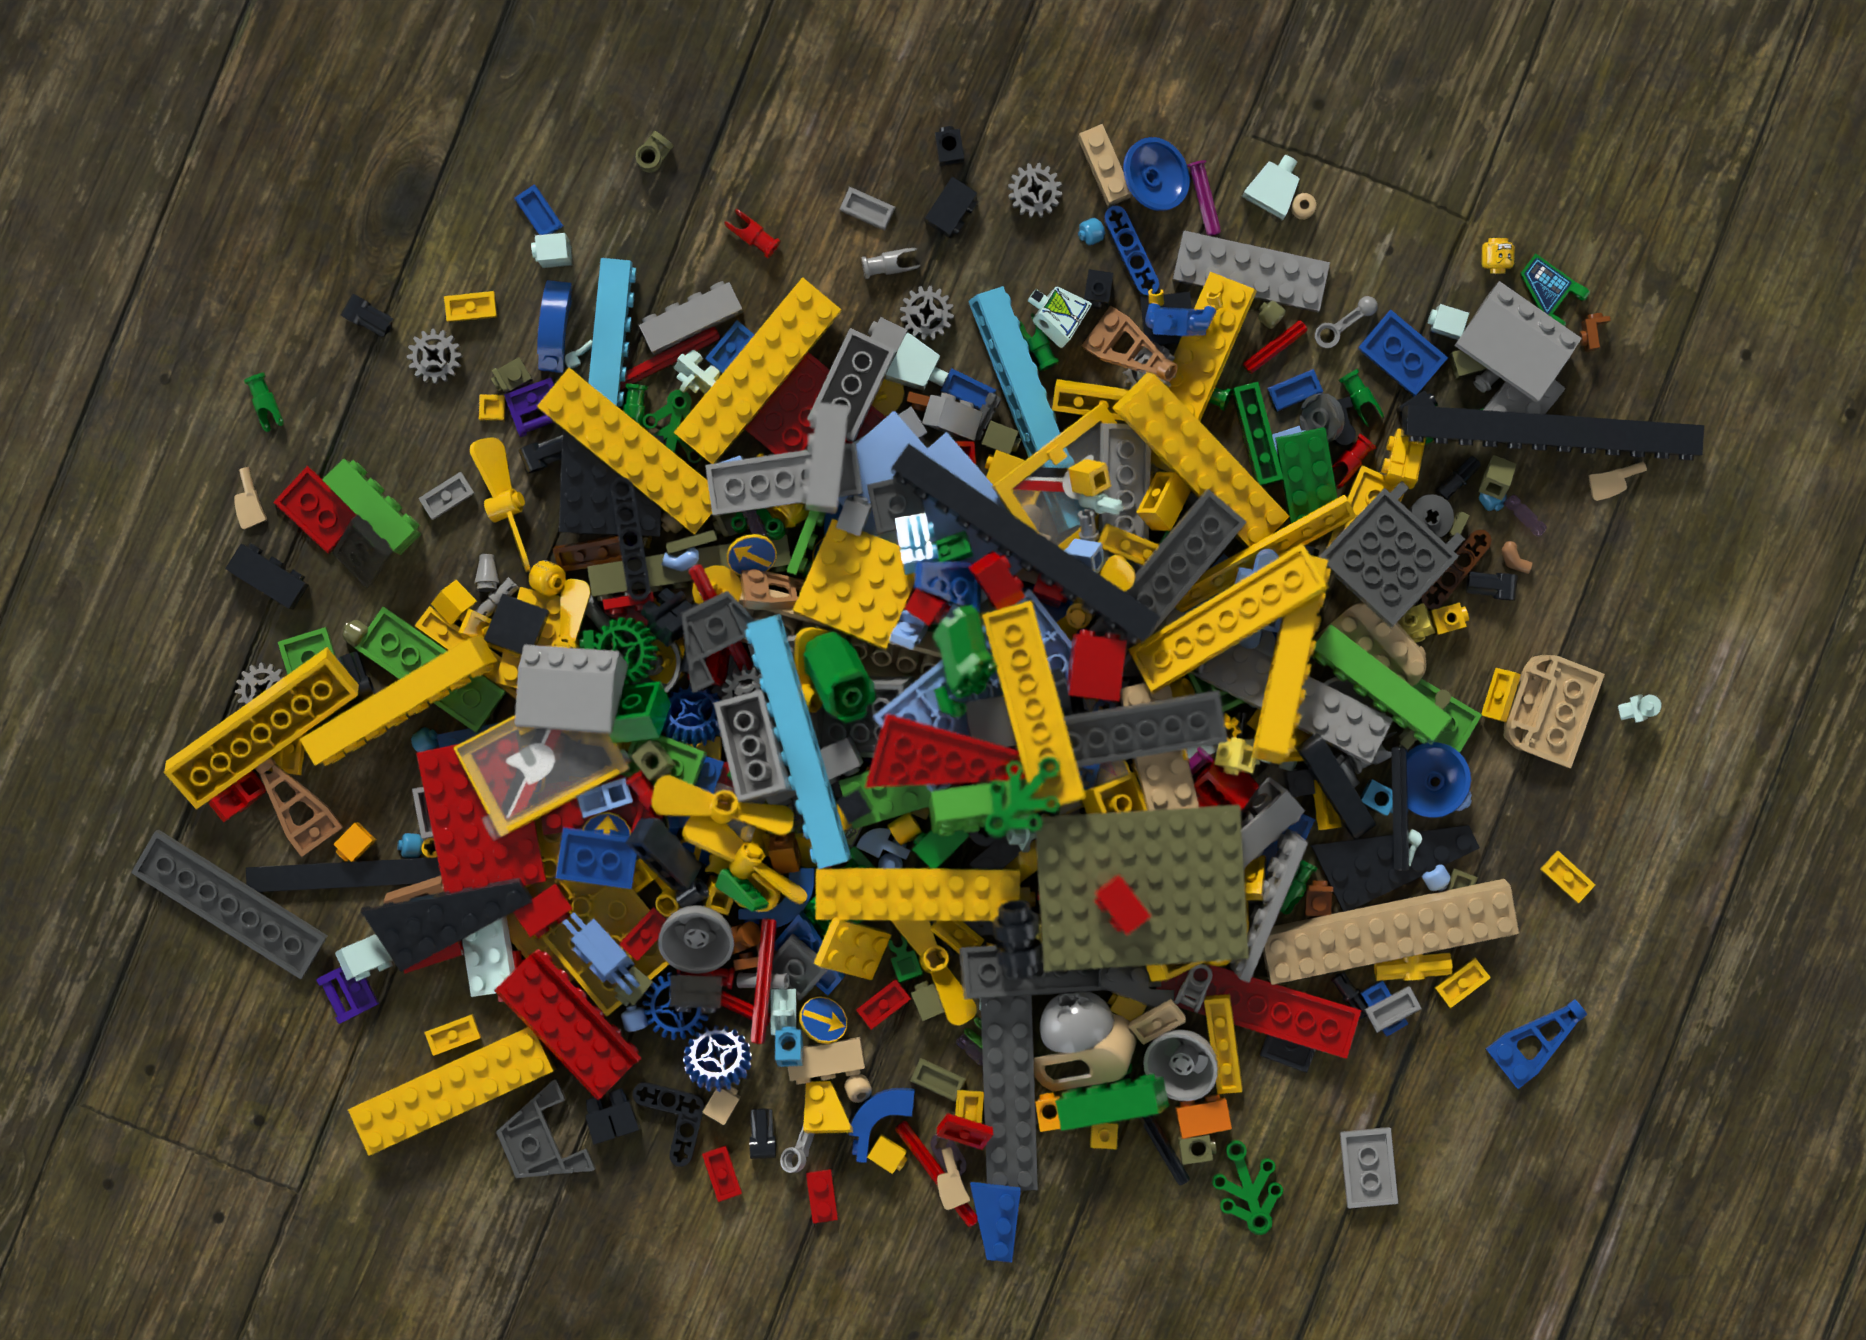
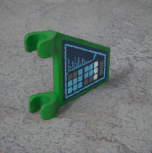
(1550, 286)

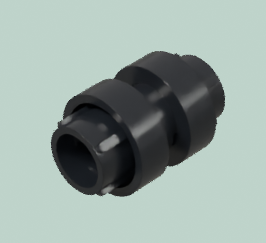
(1016, 929)

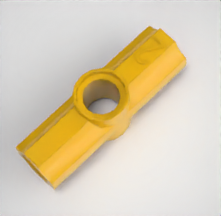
(1414, 967)

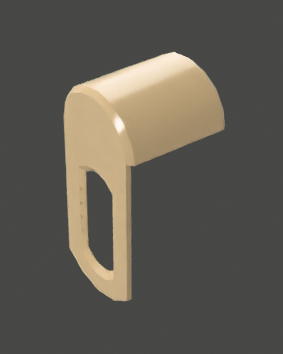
(1106, 1060)

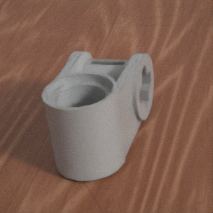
(1194, 989)

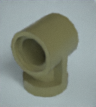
(657, 145)

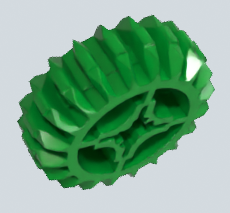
(644, 644)

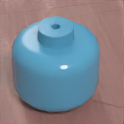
(1091, 231)
(1491, 503)
(424, 740)
(410, 845)

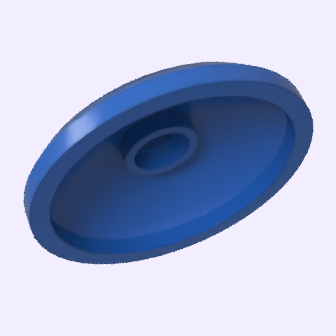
(1163, 167)
(1440, 762)

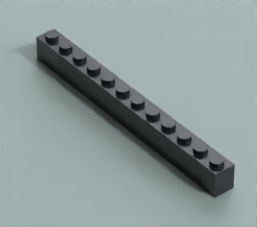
(1552, 431)
(1024, 544)

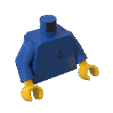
(1180, 320)

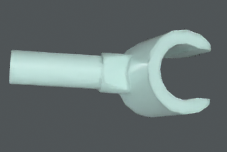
(571, 358)
(1415, 839)

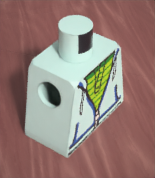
(1058, 313)

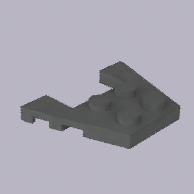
(710, 629)
(1132, 983)
(531, 1143)

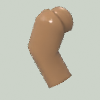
(1512, 559)

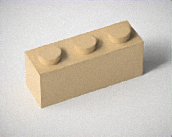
(1104, 165)
(829, 1059)

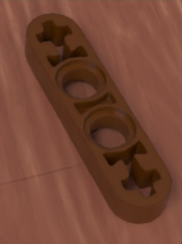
(1457, 571)

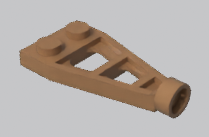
(1109, 331)
(756, 590)
(312, 832)

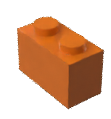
(1203, 1116)

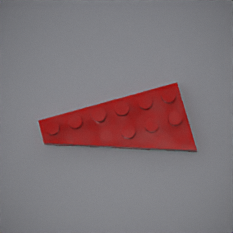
(930, 755)

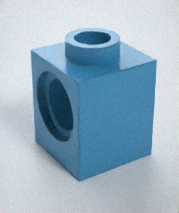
(1369, 793)
(788, 1057)

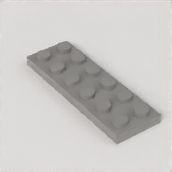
(1274, 274)
(772, 481)
(1264, 912)

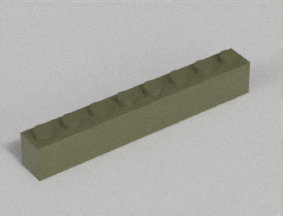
(610, 579)

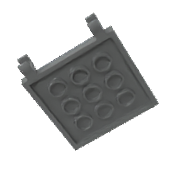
(1389, 556)

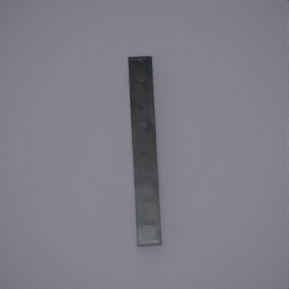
(342, 874)

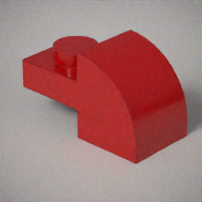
(238, 796)

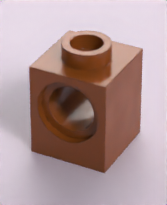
(784, 853)

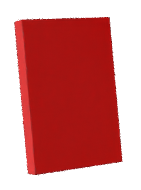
(315, 509)

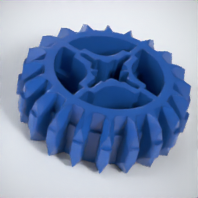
(691, 723)
(656, 1010)
(699, 1067)

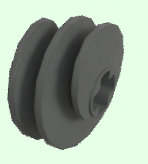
(1442, 510)

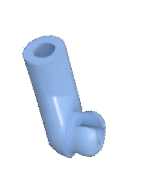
(682, 562)

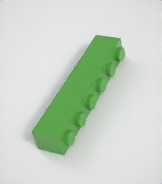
(1381, 685)

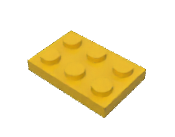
(852, 948)

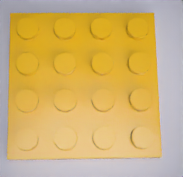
(856, 586)

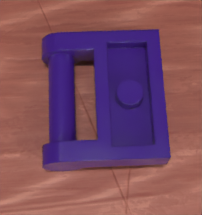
(525, 401)
(357, 993)

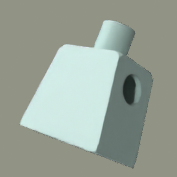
(1274, 187)
(915, 365)

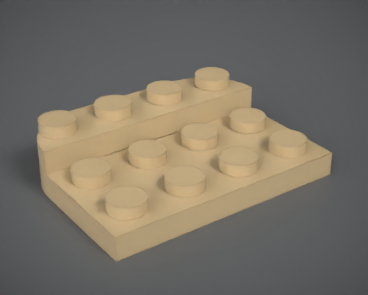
(1386, 644)
(1552, 708)

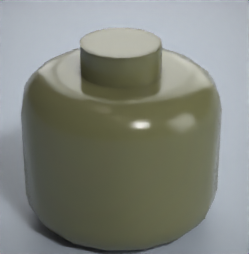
(1271, 314)
(354, 632)

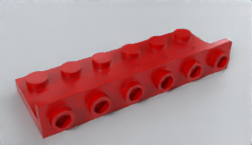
(567, 1023)

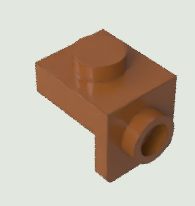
(1589, 331)

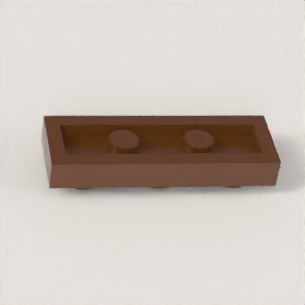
(588, 553)

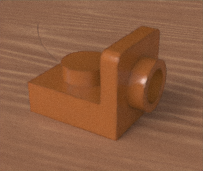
(918, 401)
(1318, 898)
(746, 960)

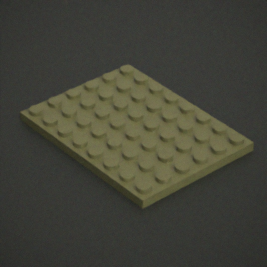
(1177, 864)

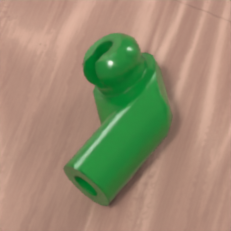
(947, 705)

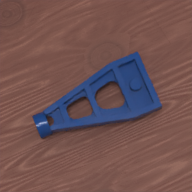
(1513, 1062)

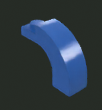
(552, 326)
(787, 909)
(884, 1103)

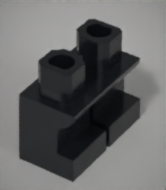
(666, 619)
(621, 1112)

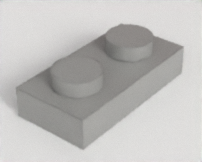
(446, 495)

